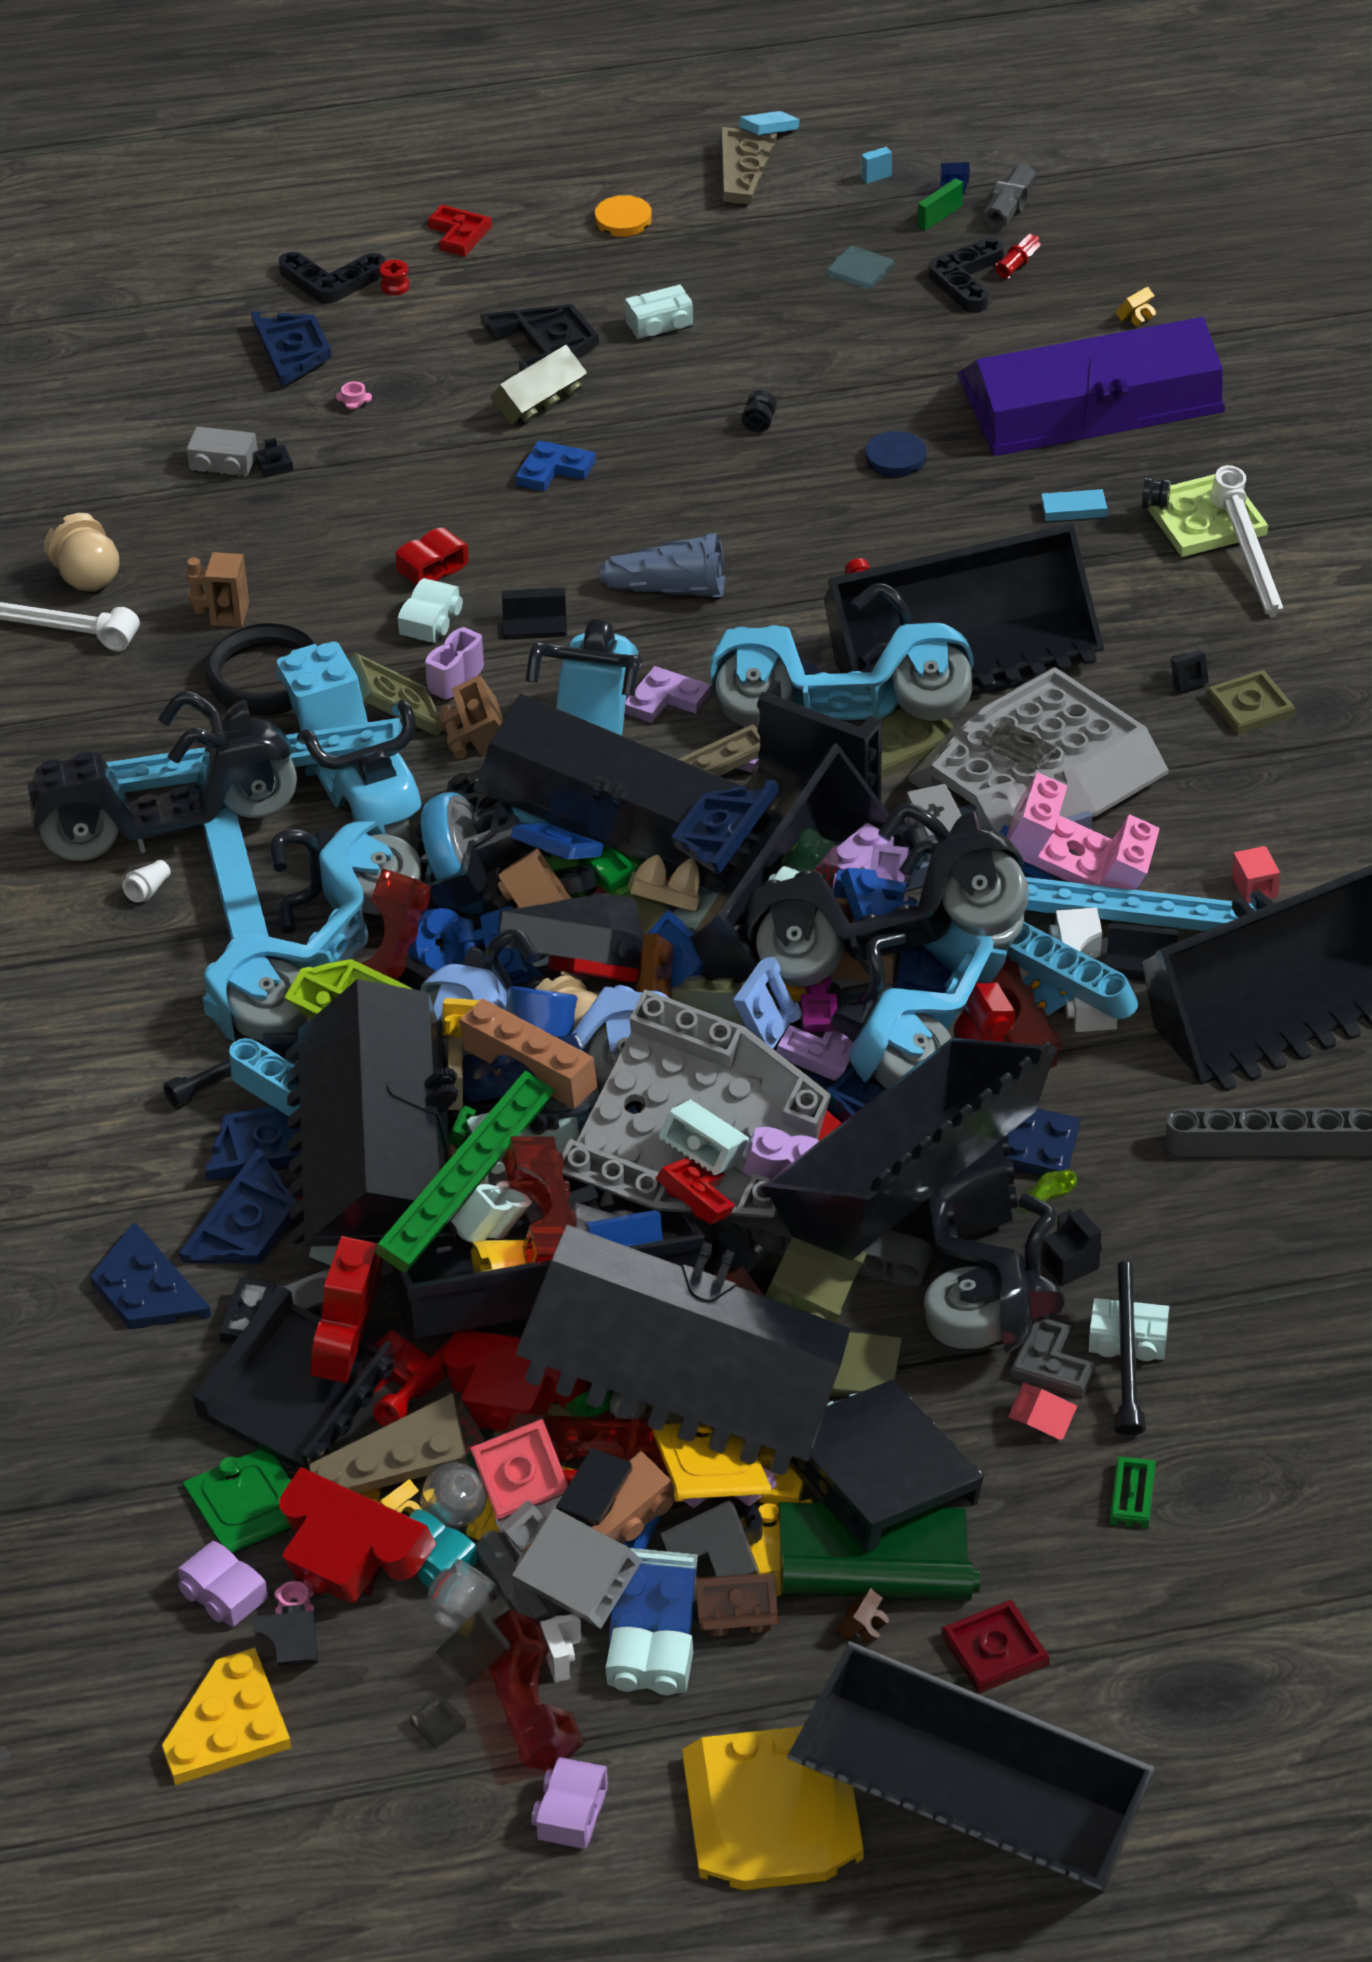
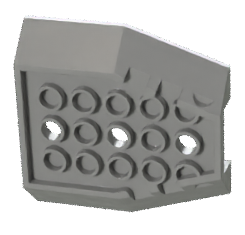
(1098, 751)
(679, 1057)

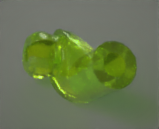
(1055, 1184)

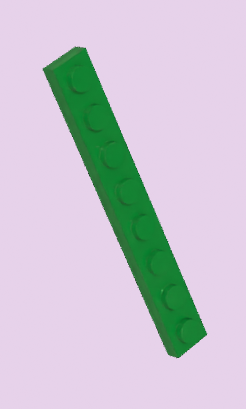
(463, 1172)

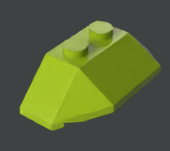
(321, 984)

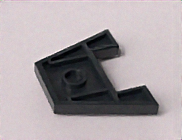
(545, 329)

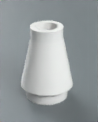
(143, 882)

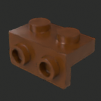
(655, 965)
(737, 1602)

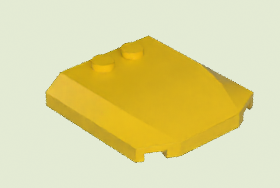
(765, 1815)

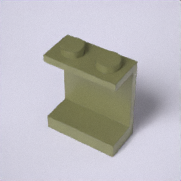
(814, 1279)

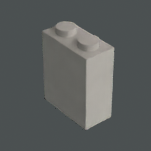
(576, 1567)

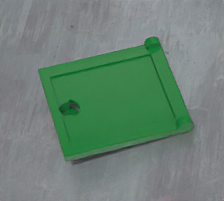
(245, 1507)

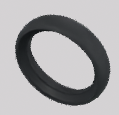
(245, 638)

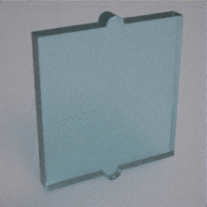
(861, 267)

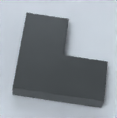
(1045, 1365)
(716, 1535)

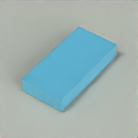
(769, 123)
(1074, 505)

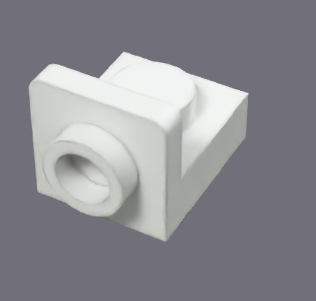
(560, 1635)

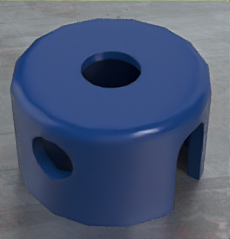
(543, 1008)

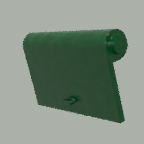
(913, 1561)

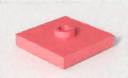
(520, 1469)

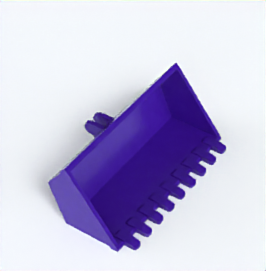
(1095, 386)

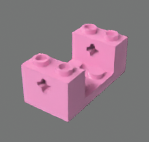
(1046, 838)

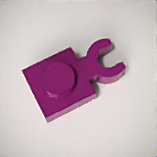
(818, 1007)

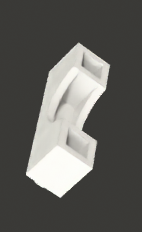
(1083, 932)

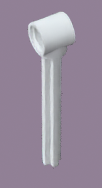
(1230, 496)
(112, 629)

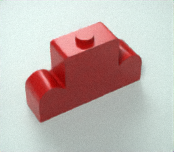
(345, 1308)
(494, 1380)
(347, 1537)

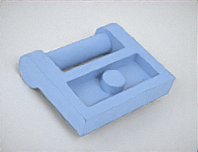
(758, 1006)

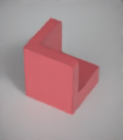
(1255, 870)
(1042, 1411)

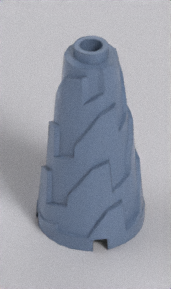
(675, 568)

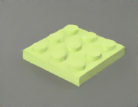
(1196, 523)

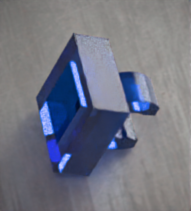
(956, 170)

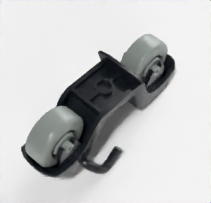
(243, 766)
(968, 882)
(982, 1286)

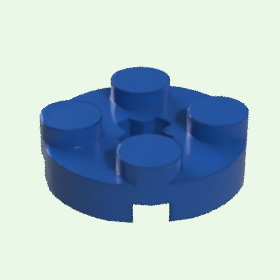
(432, 926)

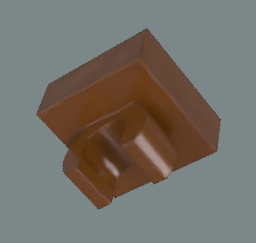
(860, 1615)

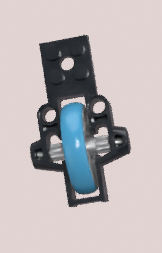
(463, 843)

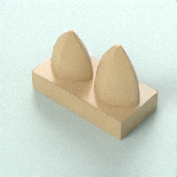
(679, 891)

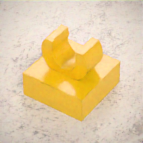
(1137, 305)
(452, 1011)
(400, 1498)

